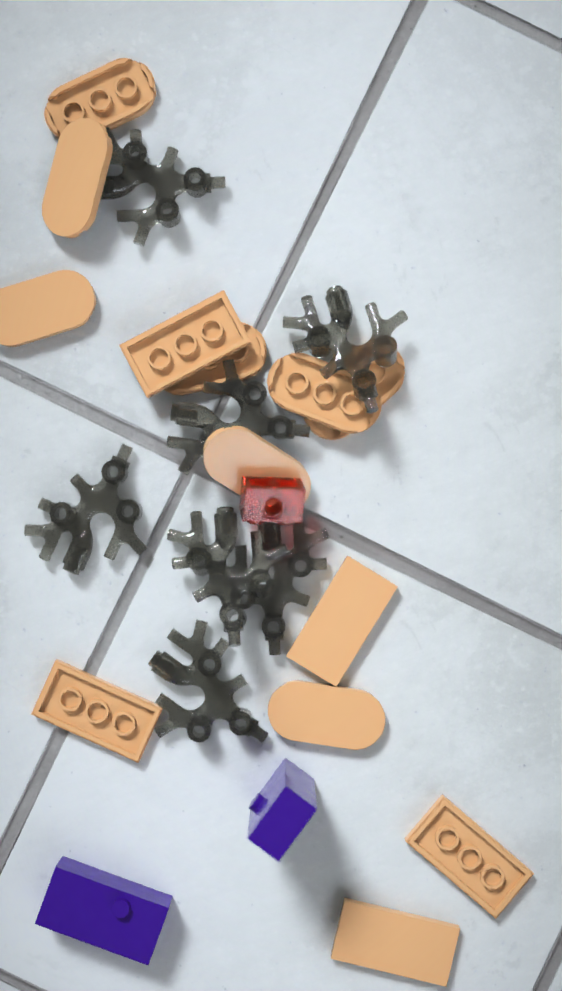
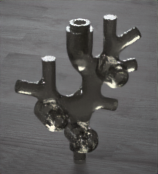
(161, 177)
(332, 337)
(250, 417)
(94, 499)
(283, 575)
(222, 582)
(218, 693)

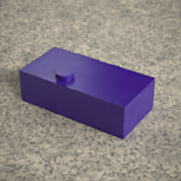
(281, 809)
(104, 910)

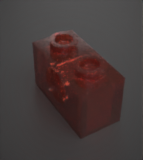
(258, 490)

